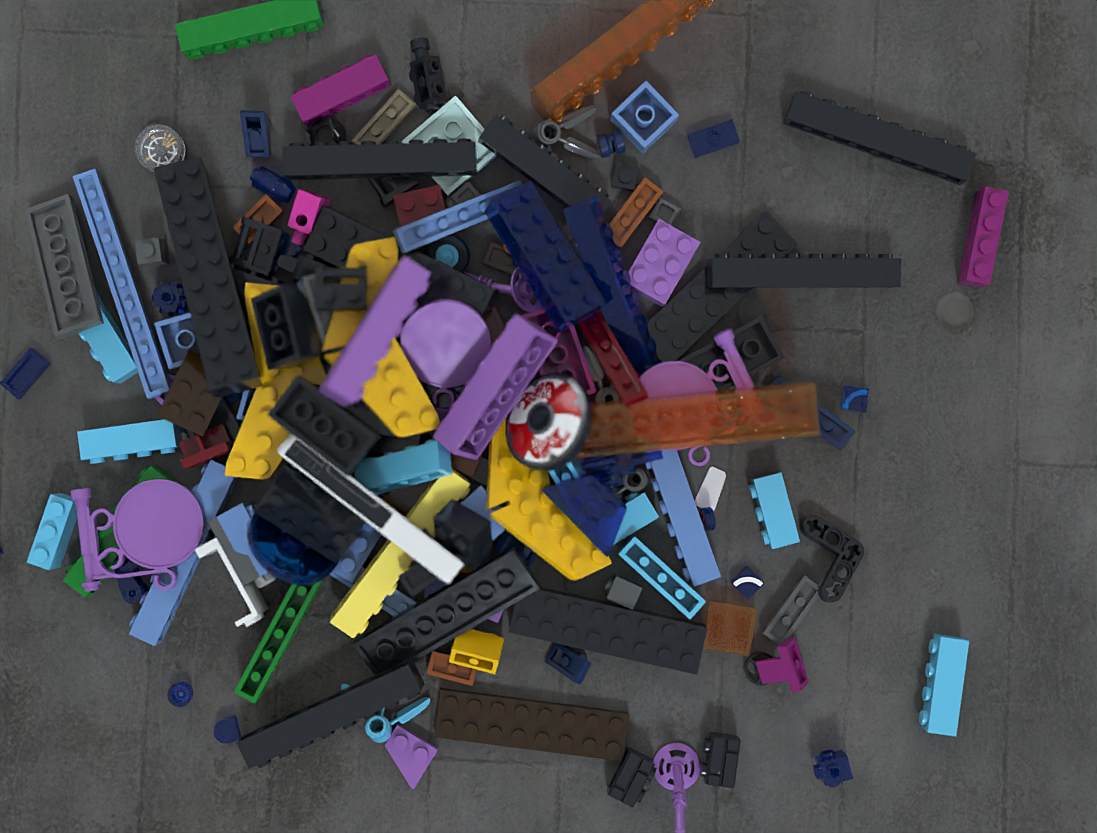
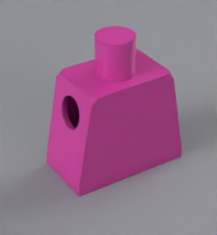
(308, 206)

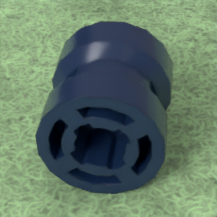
(605, 144)

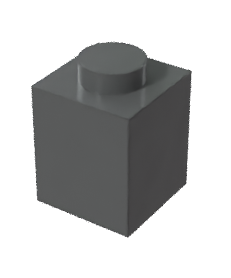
(152, 252)
(622, 591)

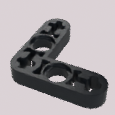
(840, 549)

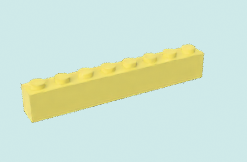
(391, 561)

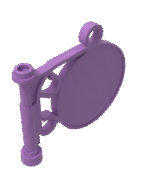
(445, 346)
(685, 378)
(153, 526)

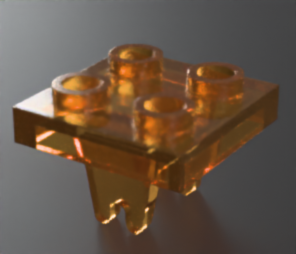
(729, 627)

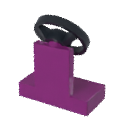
(784, 668)

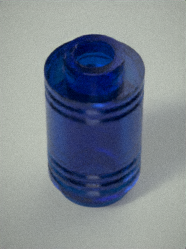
(272, 184)

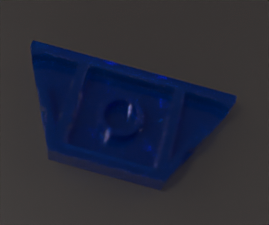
(590, 508)

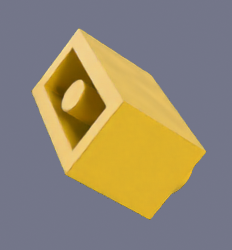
(477, 650)

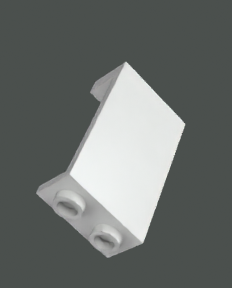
(249, 592)

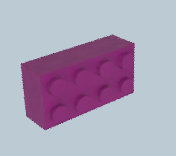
(566, 355)

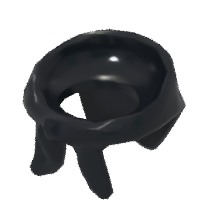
(338, 130)

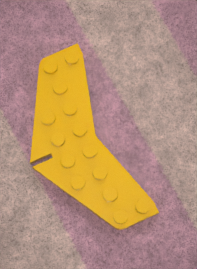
(394, 390)
(259, 437)
(534, 516)

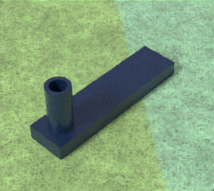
(830, 427)

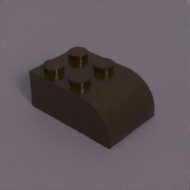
(189, 398)

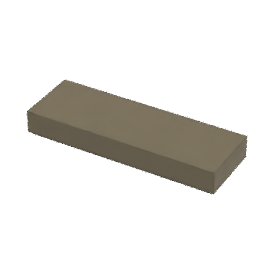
(386, 119)

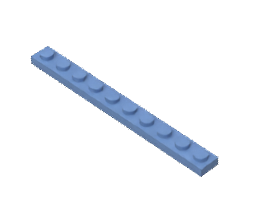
(122, 283)

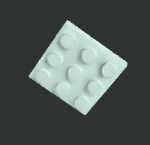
(452, 123)

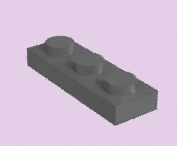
(792, 610)

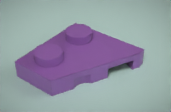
(410, 753)

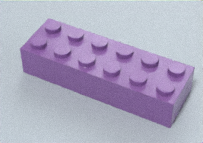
(374, 332)
(495, 388)

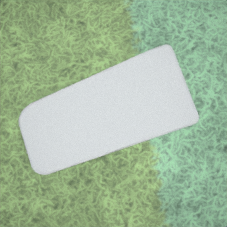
(711, 488)

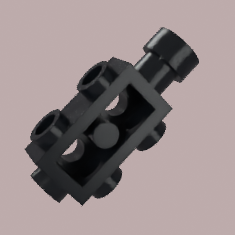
(427, 77)

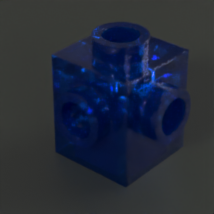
(176, 304)
(832, 768)

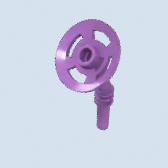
(520, 291)
(677, 774)

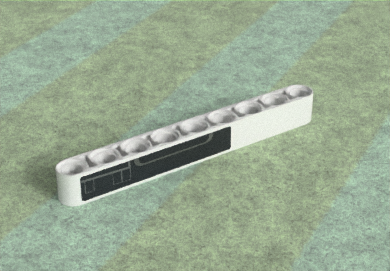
(372, 509)

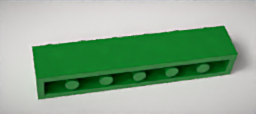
(248, 26)
(76, 570)
(276, 641)

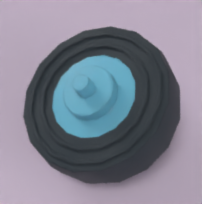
(451, 251)

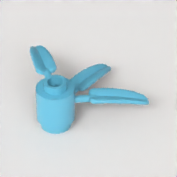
(381, 721)

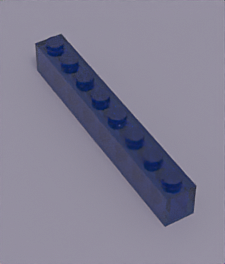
(606, 269)

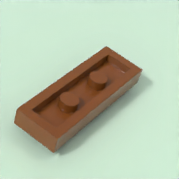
(634, 211)

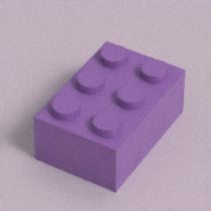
(661, 262)

